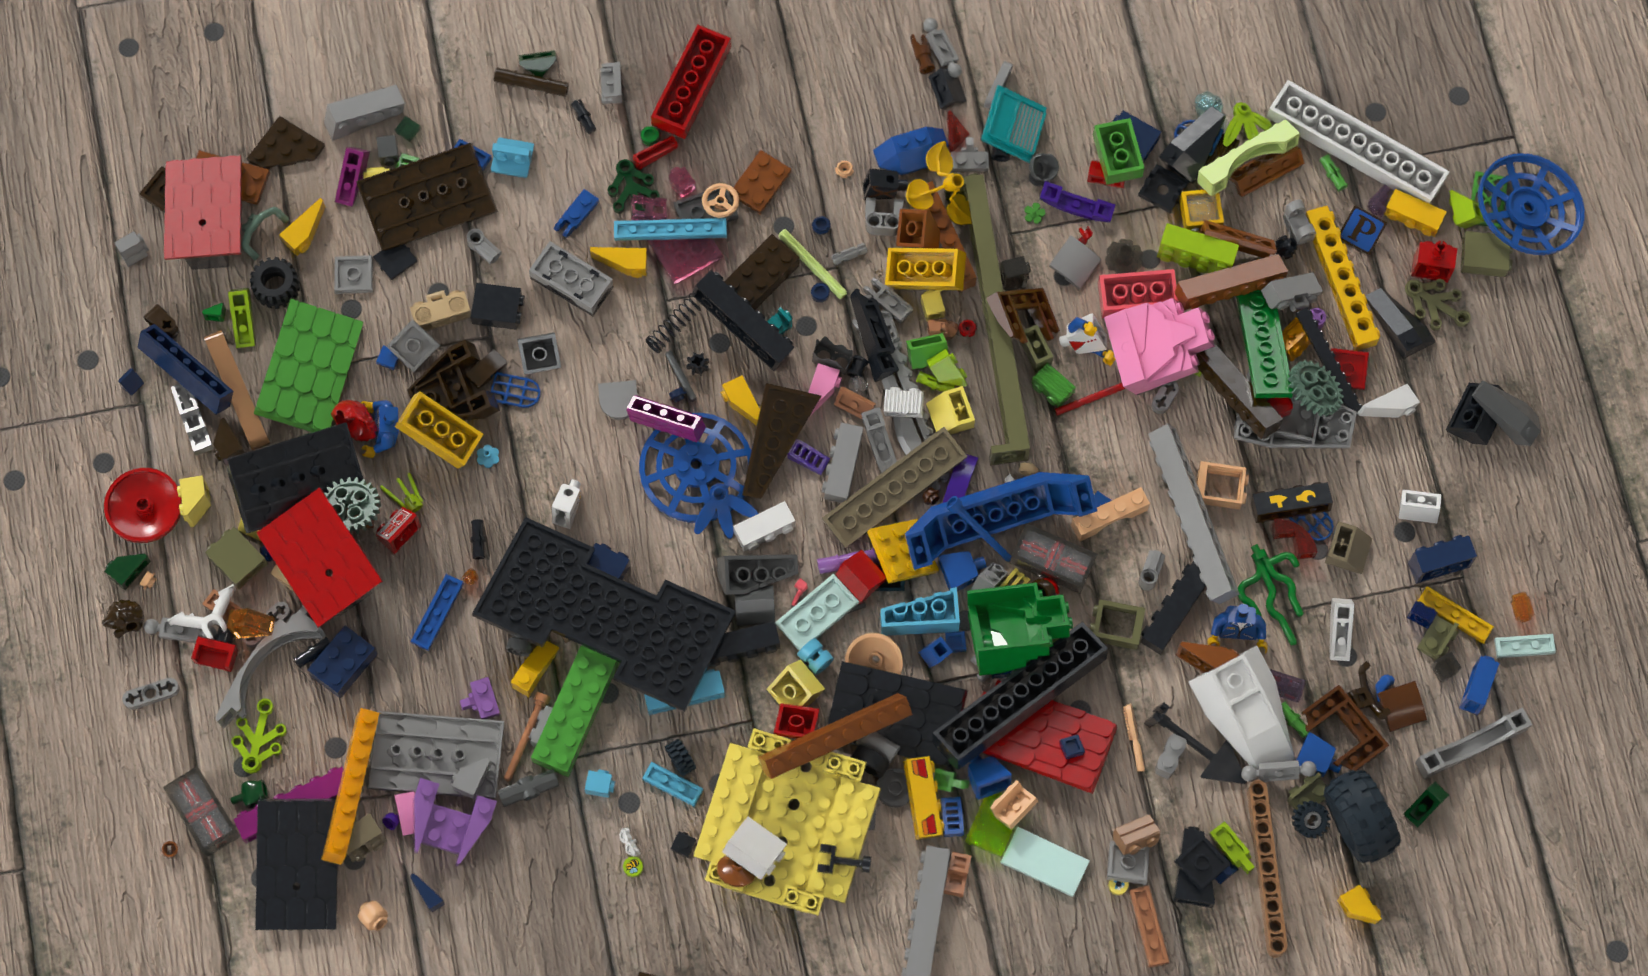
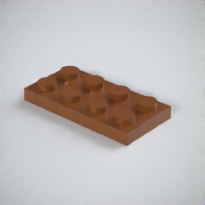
(253, 179)

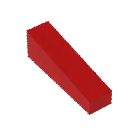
(654, 152)

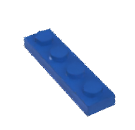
(437, 612)

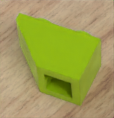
(1465, 210)
(945, 369)

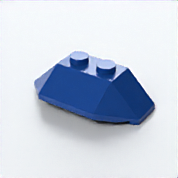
(908, 151)

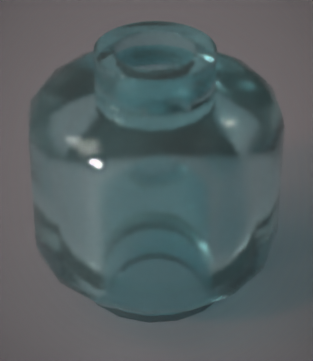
(1206, 100)

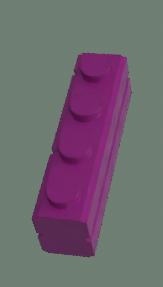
(665, 418)

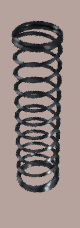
(650, 342)

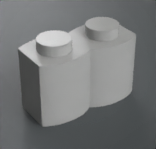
(132, 248)
(1171, 754)

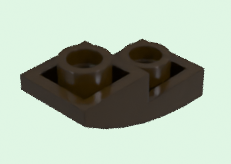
(486, 368)

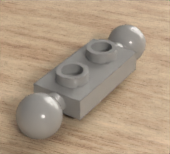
(942, 47)
(175, 632)
(1278, 771)

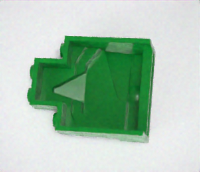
(1014, 625)

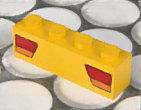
(922, 797)

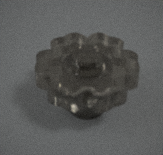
(1123, 257)

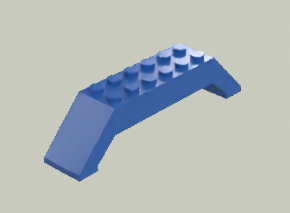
(999, 510)

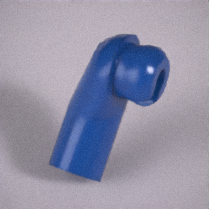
(1383, 683)

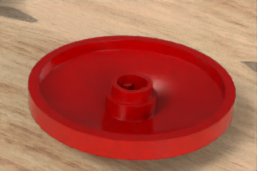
(142, 505)

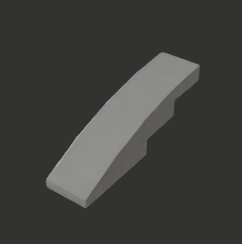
(192, 420)

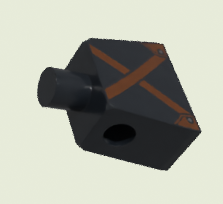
(882, 184)

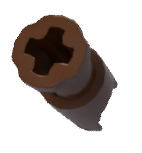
(922, 54)

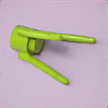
(412, 501)

